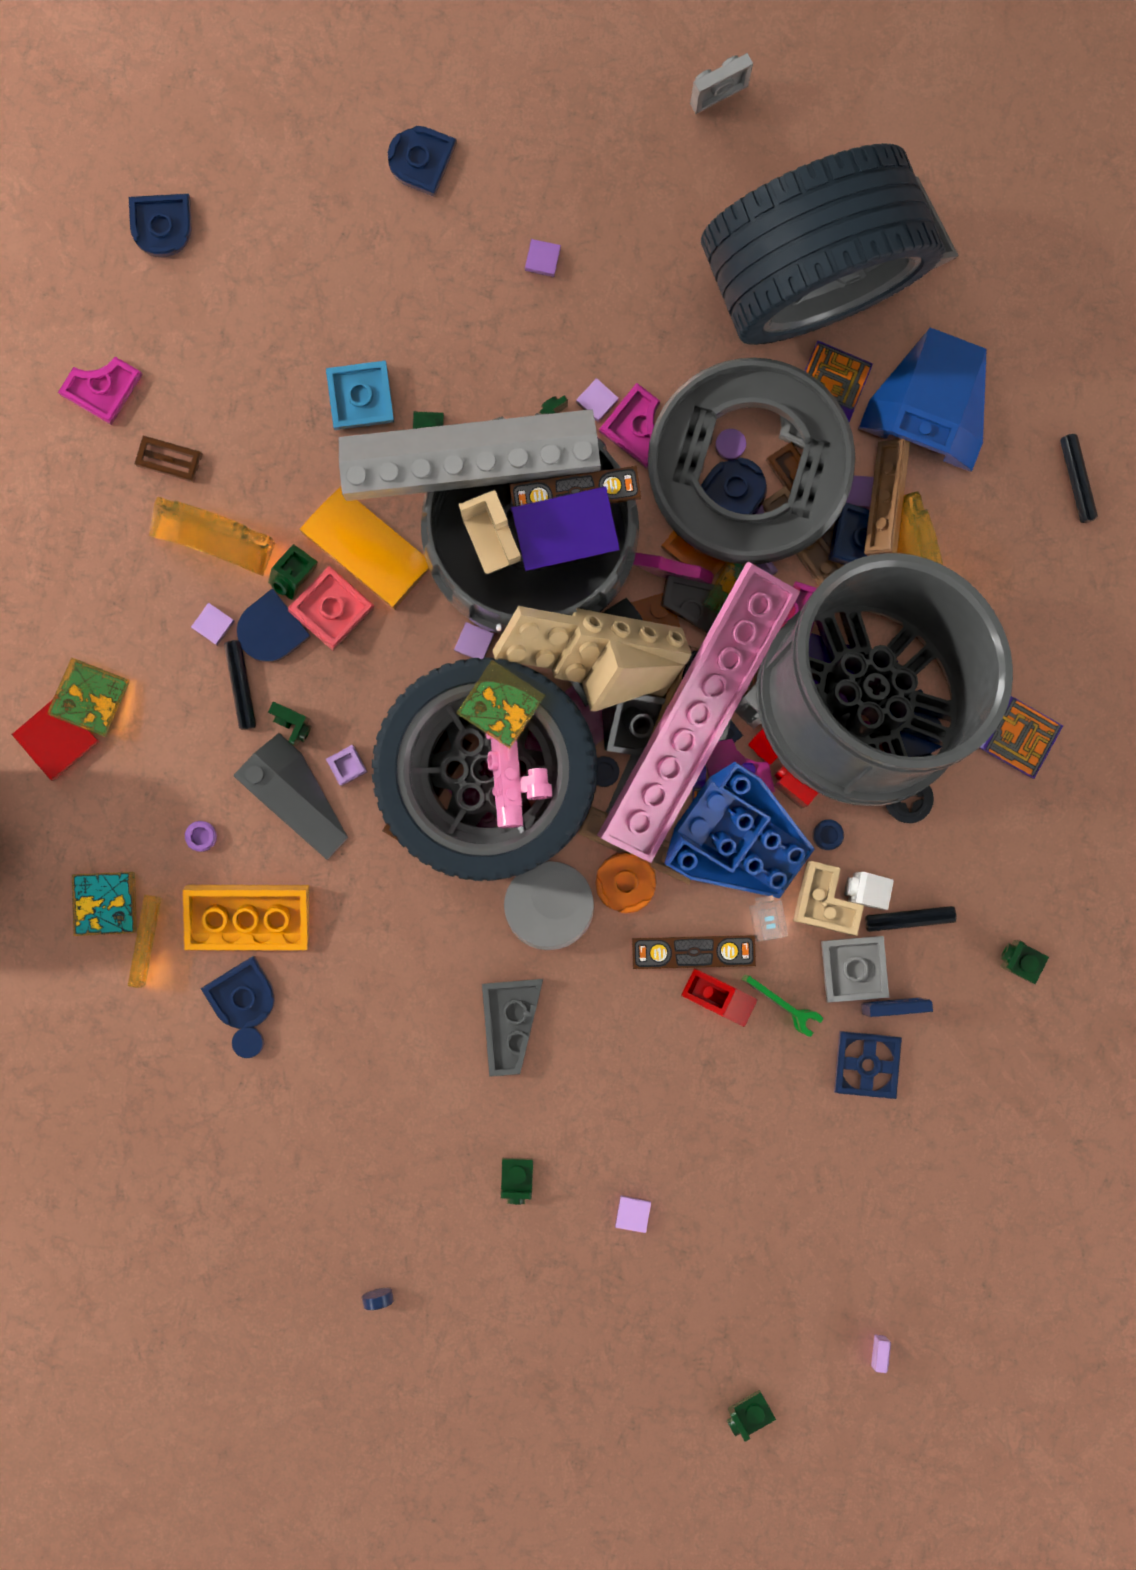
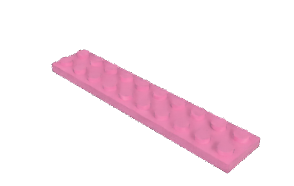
(699, 712)

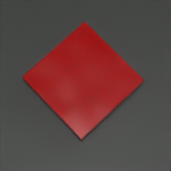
(53, 742)

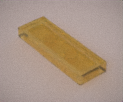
(144, 941)

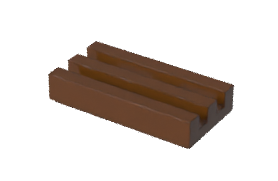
(192, 466)

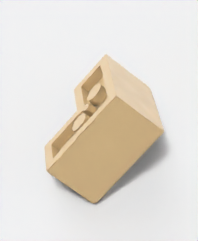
(490, 532)
(817, 902)

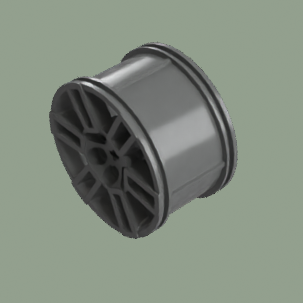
(825, 738)

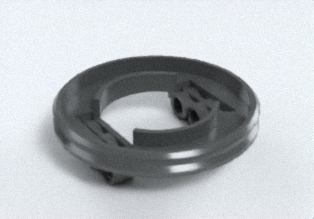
(687, 429)

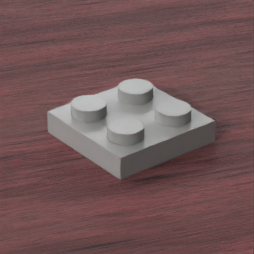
(721, 83)
(855, 969)

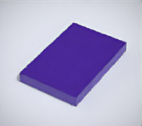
(565, 528)

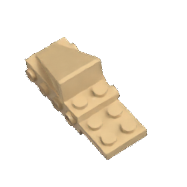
(605, 652)

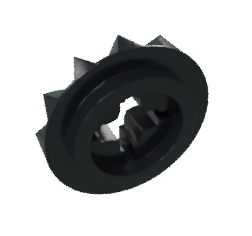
(918, 810)

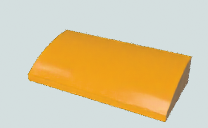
(366, 548)
(246, 917)

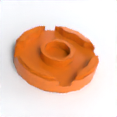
(625, 882)

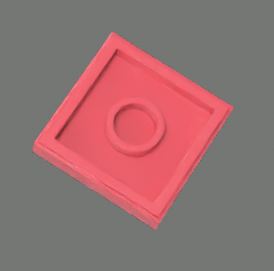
(331, 608)

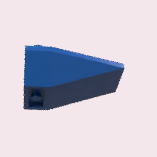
(934, 399)
(738, 836)

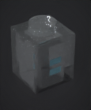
(768, 919)

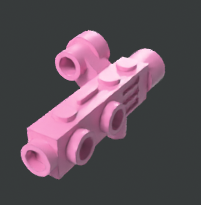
(510, 786)

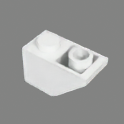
(869, 890)

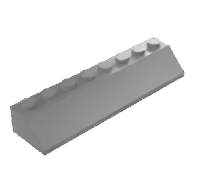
(468, 455)

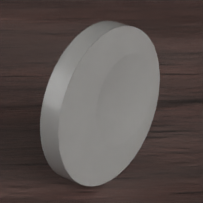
(549, 906)

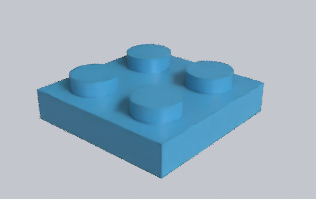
(360, 395)

